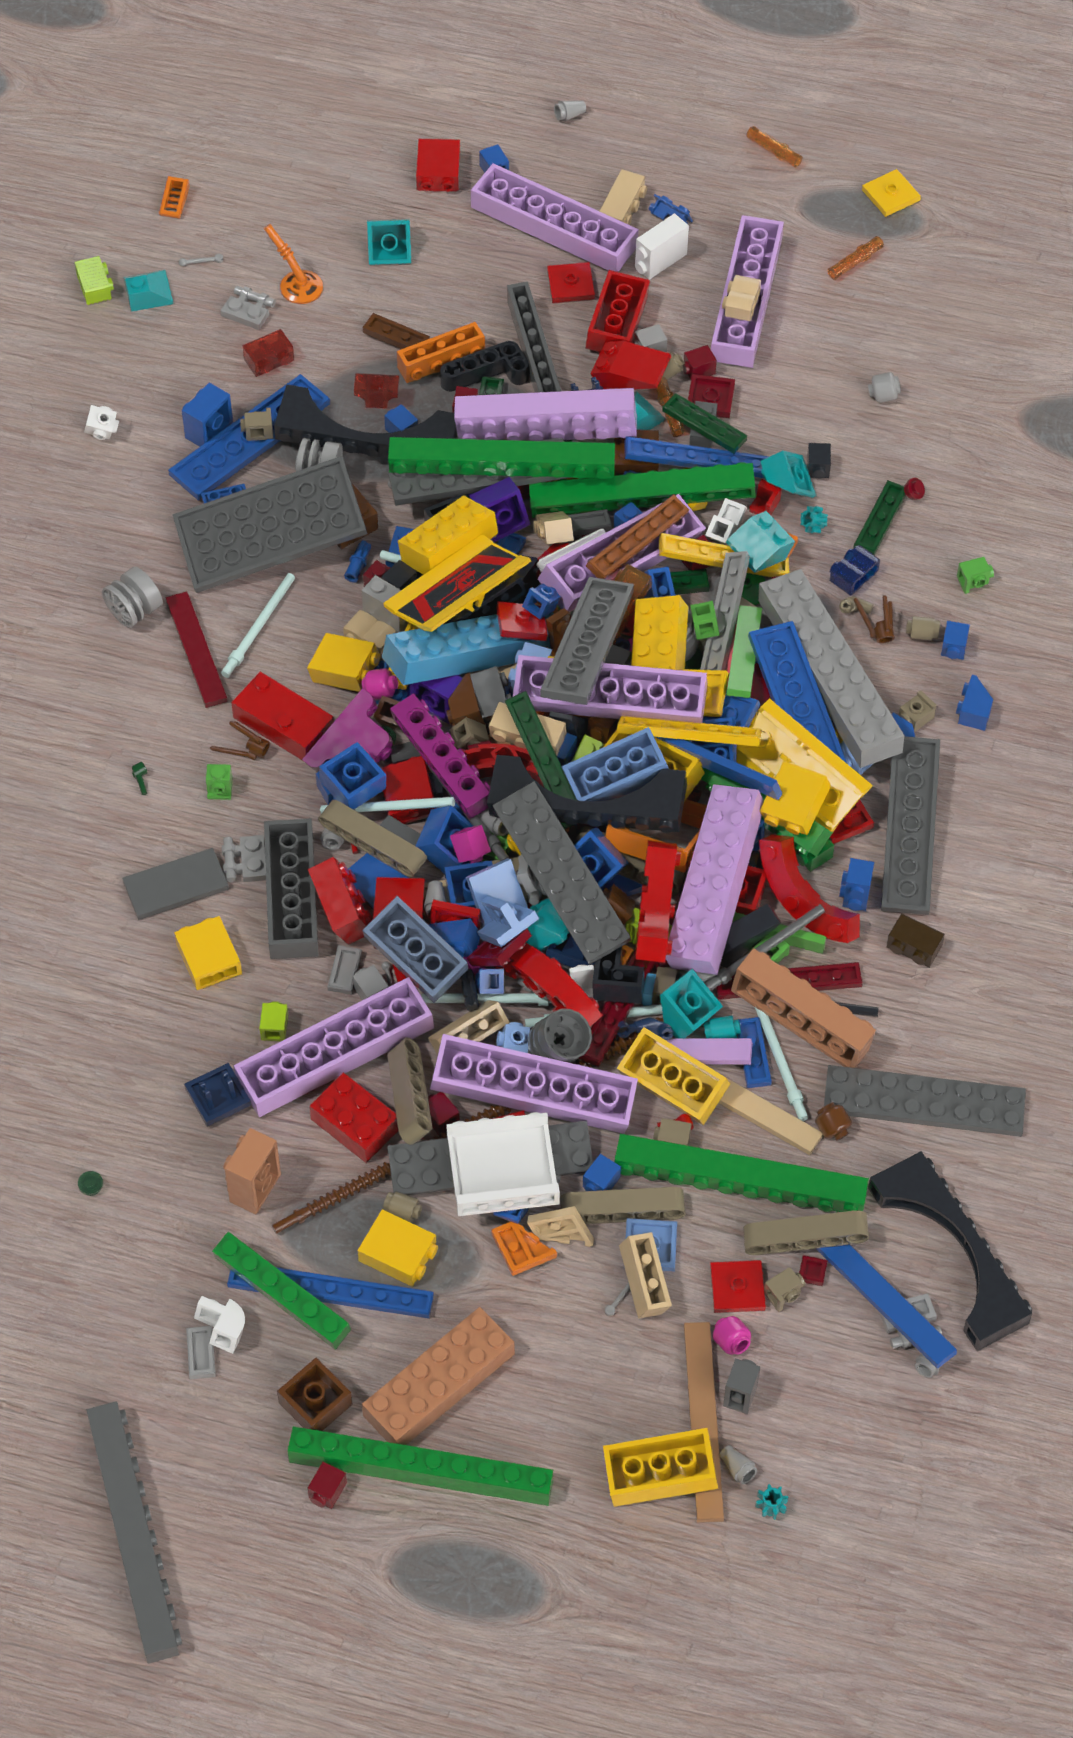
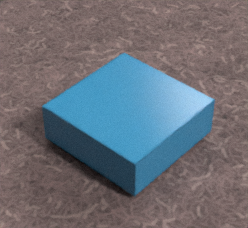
(648, 989)

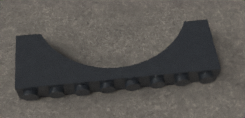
(302, 419)
(649, 808)
(919, 1189)

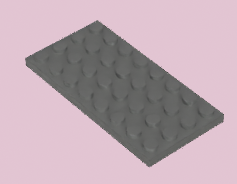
(269, 524)

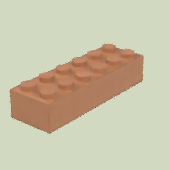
(803, 1009)
(438, 1378)

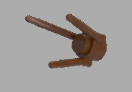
(884, 629)
(256, 745)

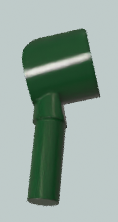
(138, 771)

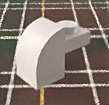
(726, 522)
(226, 1320)

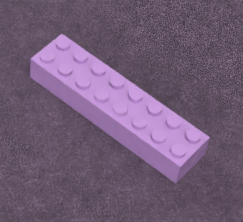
(554, 218)
(754, 257)
(547, 415)
(570, 572)
(622, 692)
(715, 879)
(333, 1046)
(533, 1083)

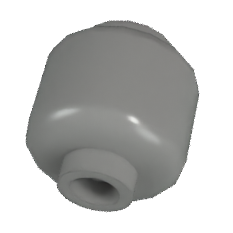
(884, 387)

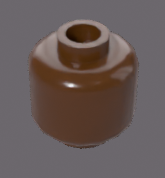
(833, 1121)

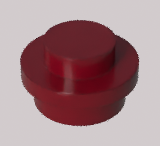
(914, 489)

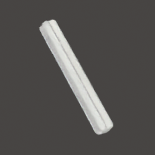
(557, 554)

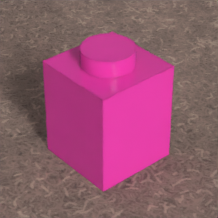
(470, 844)

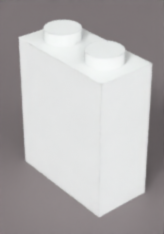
(661, 246)

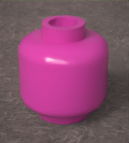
(380, 683)
(732, 1335)

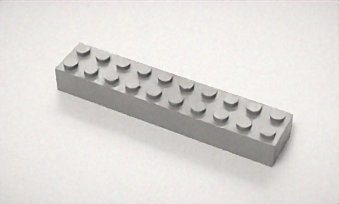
(843, 684)

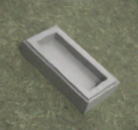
(344, 967)
(200, 1352)

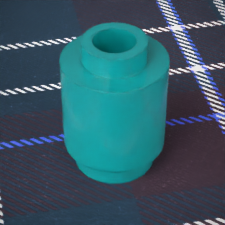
(722, 1027)

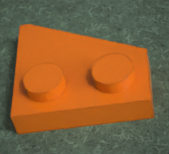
(521, 1248)

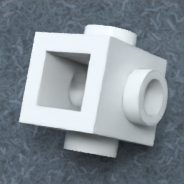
(101, 422)

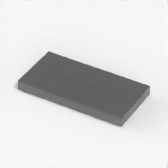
(175, 883)

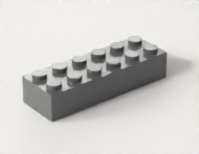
(290, 889)

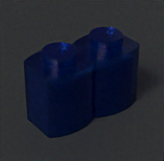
(854, 569)

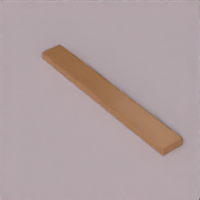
(703, 1410)

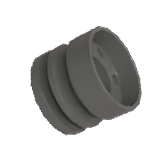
(567, 1029)

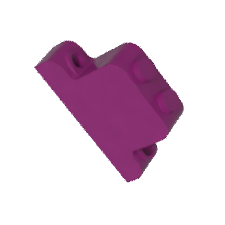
(351, 727)

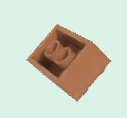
(252, 1170)

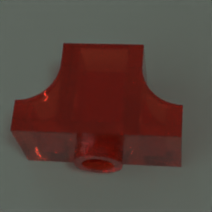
(376, 389)

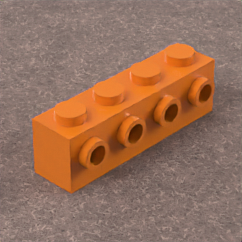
(431, 354)

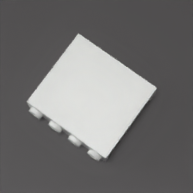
(502, 1164)

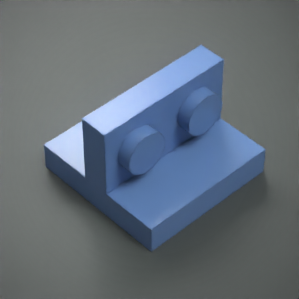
(506, 921)

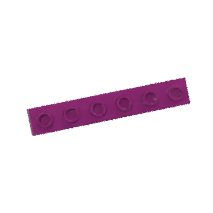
(412, 710)

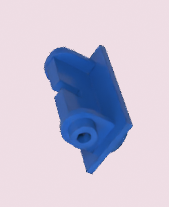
(664, 207)

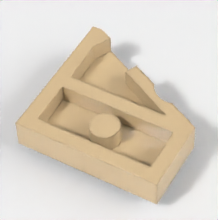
(560, 1226)

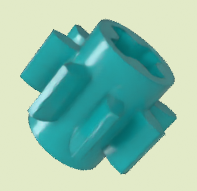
(814, 519)
(766, 1505)

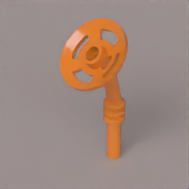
(300, 280)

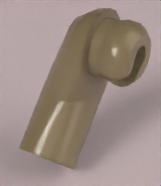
(848, 605)

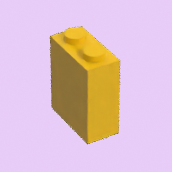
(343, 661)
(800, 799)
(208, 952)
(397, 1248)

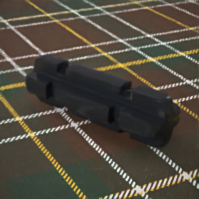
(469, 991)

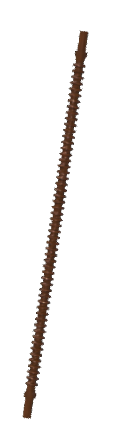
(300, 1215)

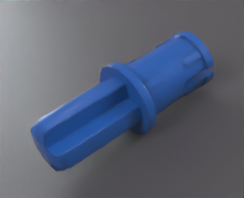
(357, 561)

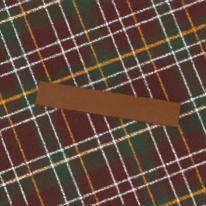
(637, 537)

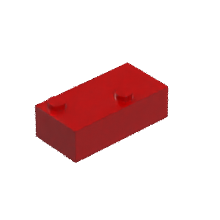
(617, 310)
(281, 715)

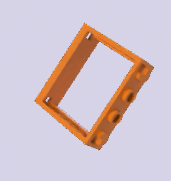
(636, 844)

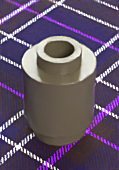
(674, 366)
(923, 628)
(402, 1206)

